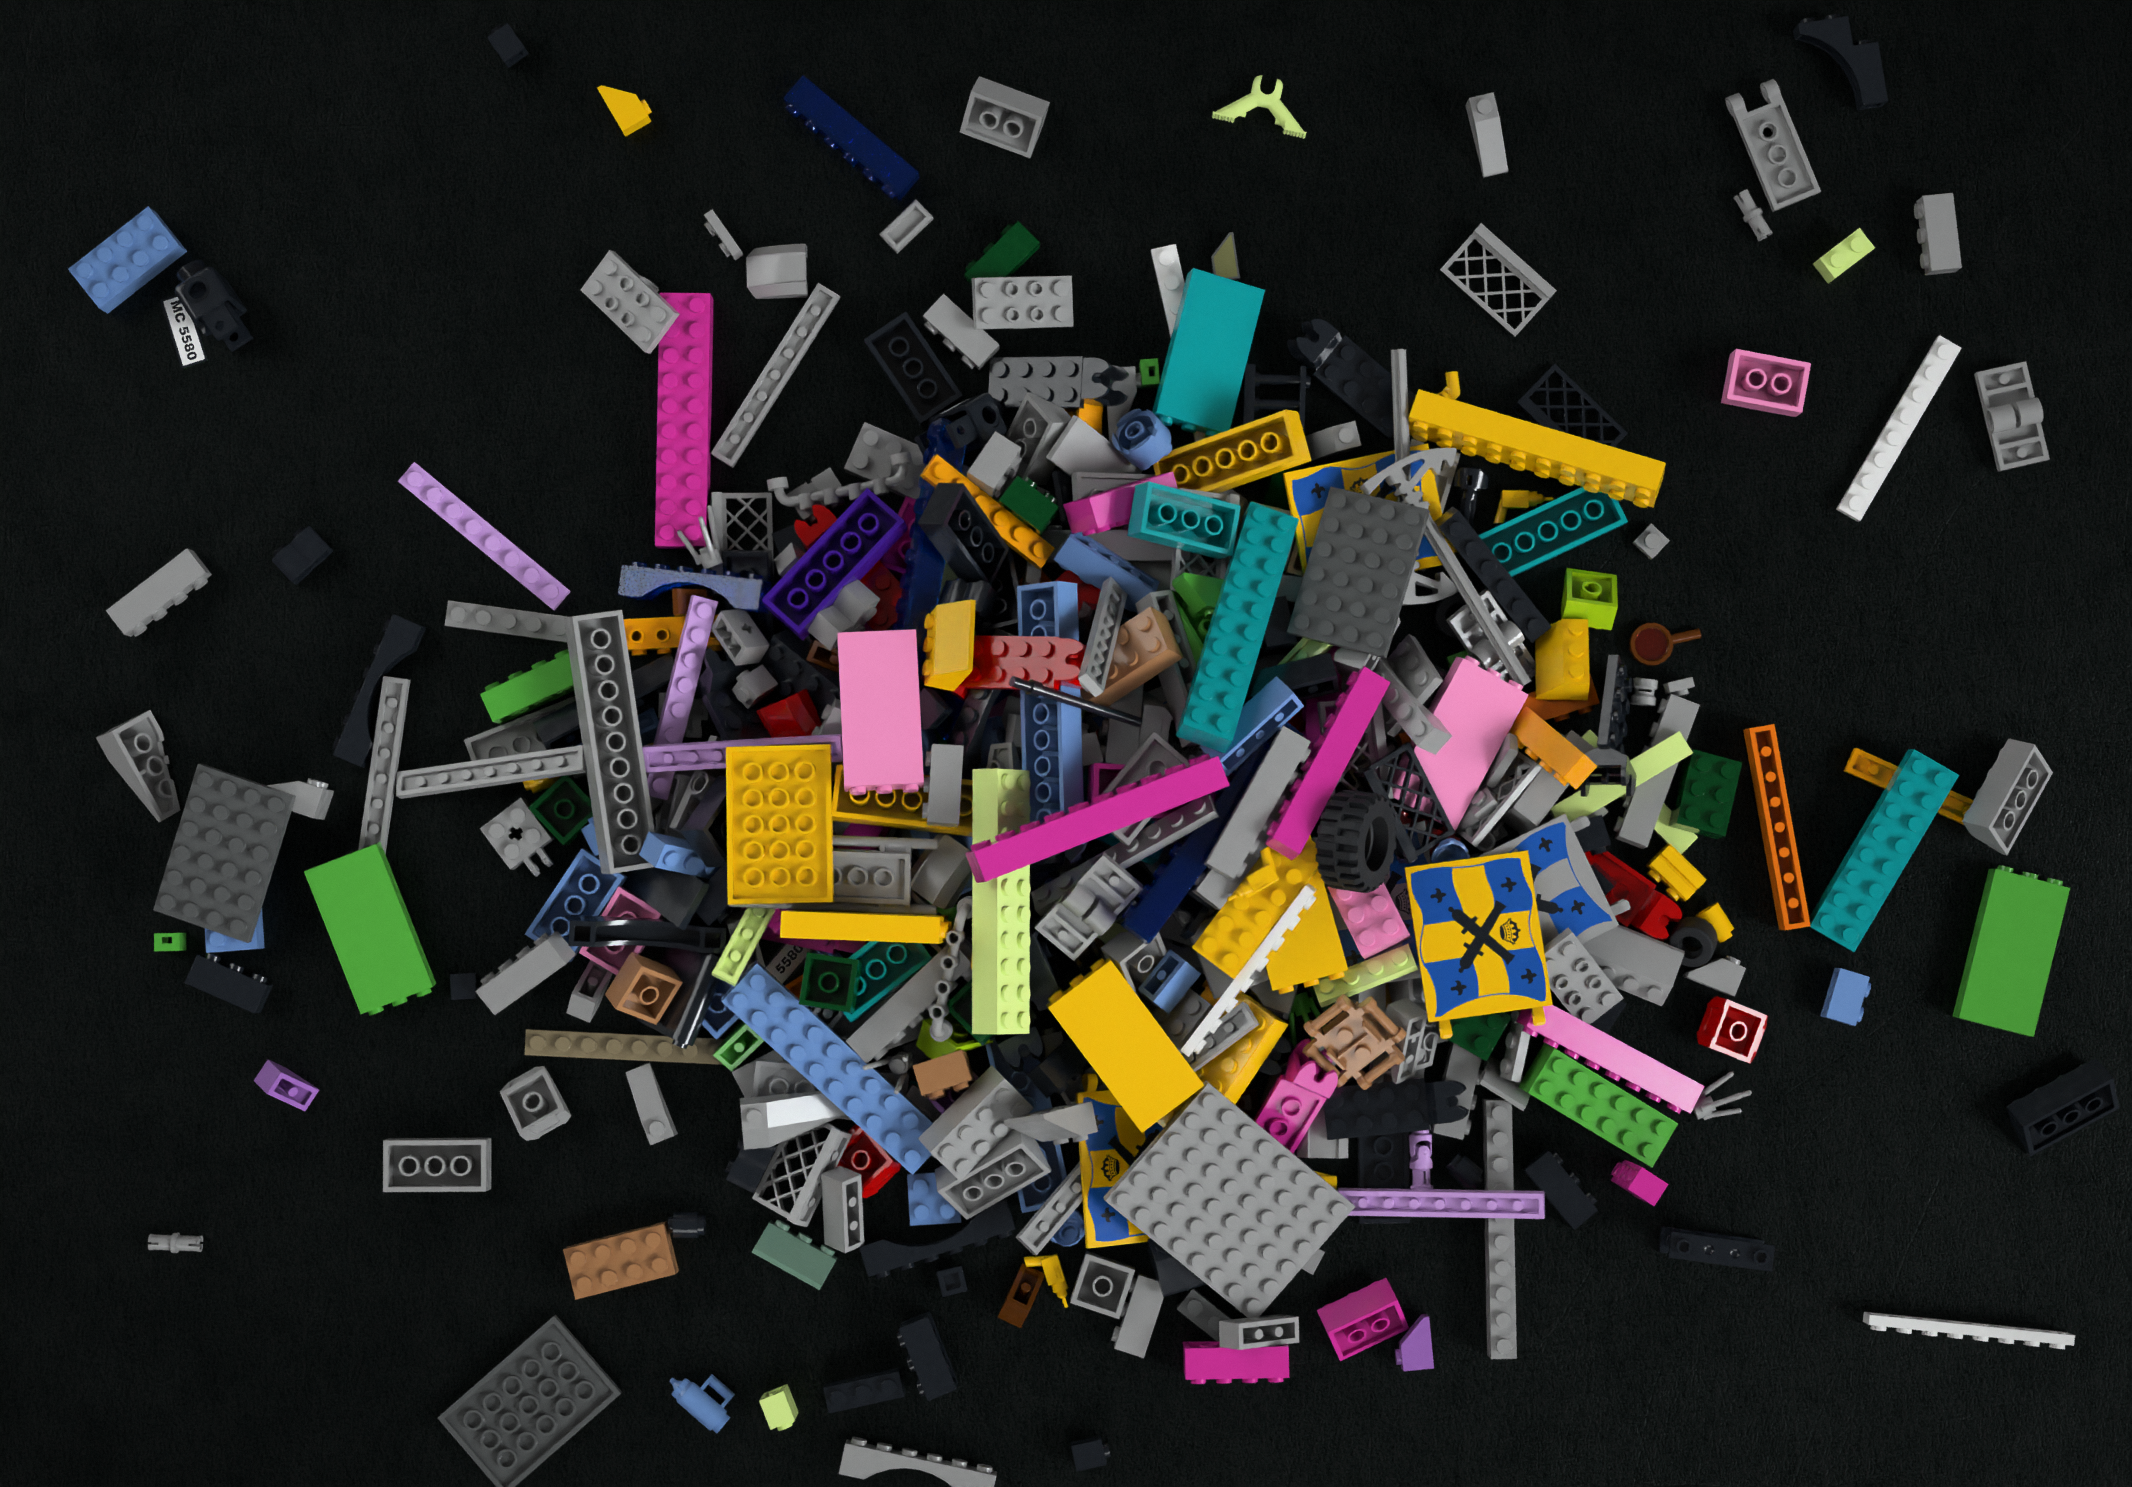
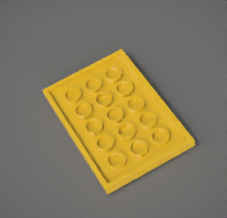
(779, 824)

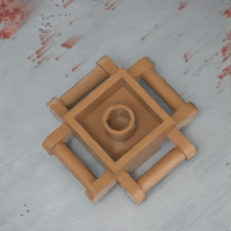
(1354, 1040)

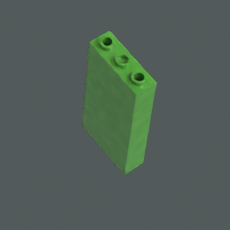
(370, 929)
(2011, 951)

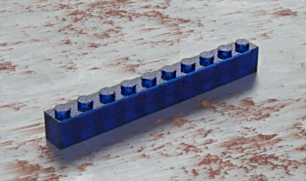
(924, 563)
(1188, 858)

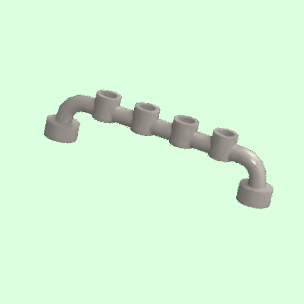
(831, 495)
(941, 1028)

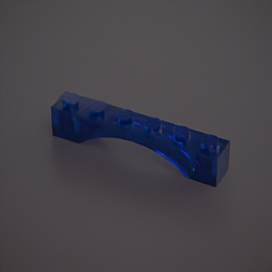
(648, 583)

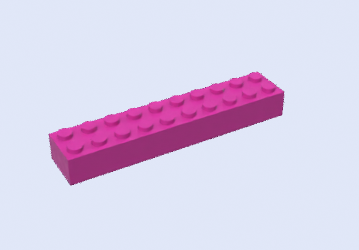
(684, 422)
(1096, 819)

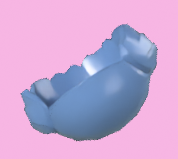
(1449, 850)
(1071, 1231)

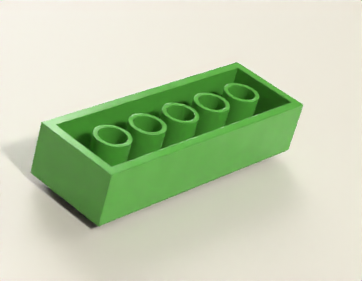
(1598, 1105)

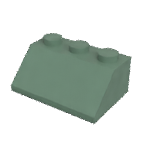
(795, 1253)

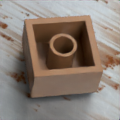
(643, 988)
(944, 1074)

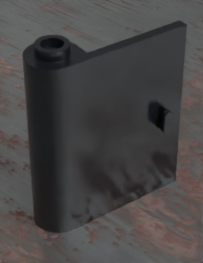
(691, 1002)

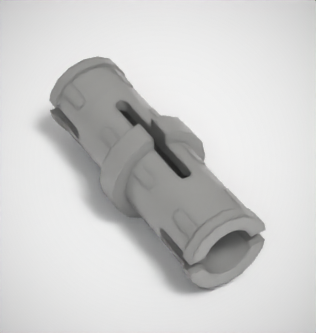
(1753, 215)
(175, 1242)

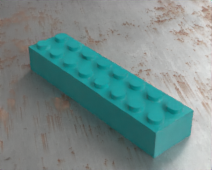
(1882, 849)

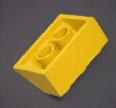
(949, 644)
(1563, 661)

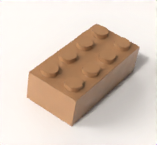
(1141, 652)
(621, 1260)

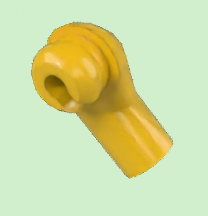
(1452, 389)

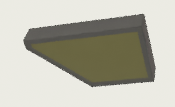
(1225, 259)

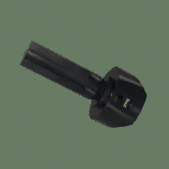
(1469, 492)

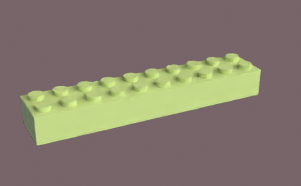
(1000, 910)

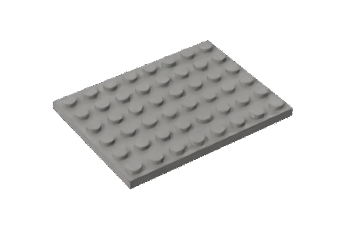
(1229, 1201)

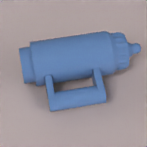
(700, 1404)

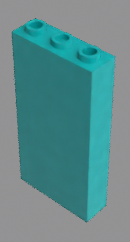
(1207, 353)

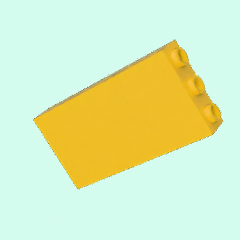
(864, 926)
(1310, 948)
(1124, 1044)

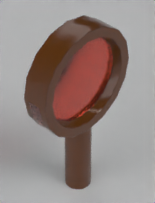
(1653, 643)

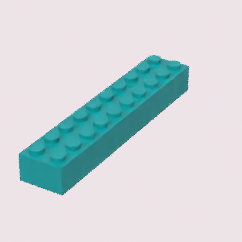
(1237, 628)

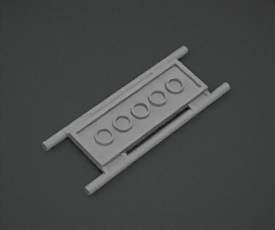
(870, 878)

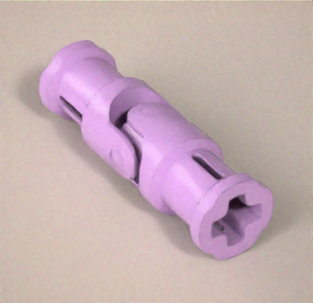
(1420, 1159)

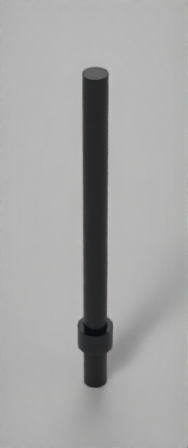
(1037, 689)

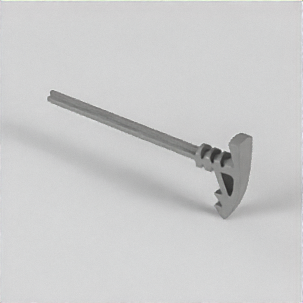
(1396, 477)
(1442, 586)

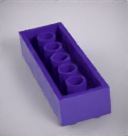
(836, 559)

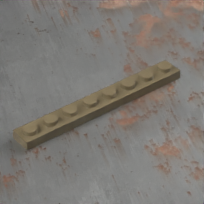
(618, 1046)

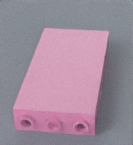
(880, 711)
(1478, 714)

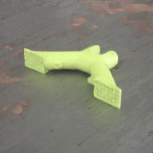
(1269, 101)

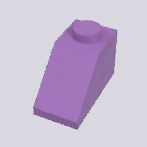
(285, 1085)
(1416, 1346)

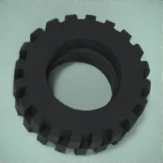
(1356, 841)

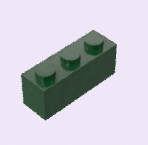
(1006, 255)

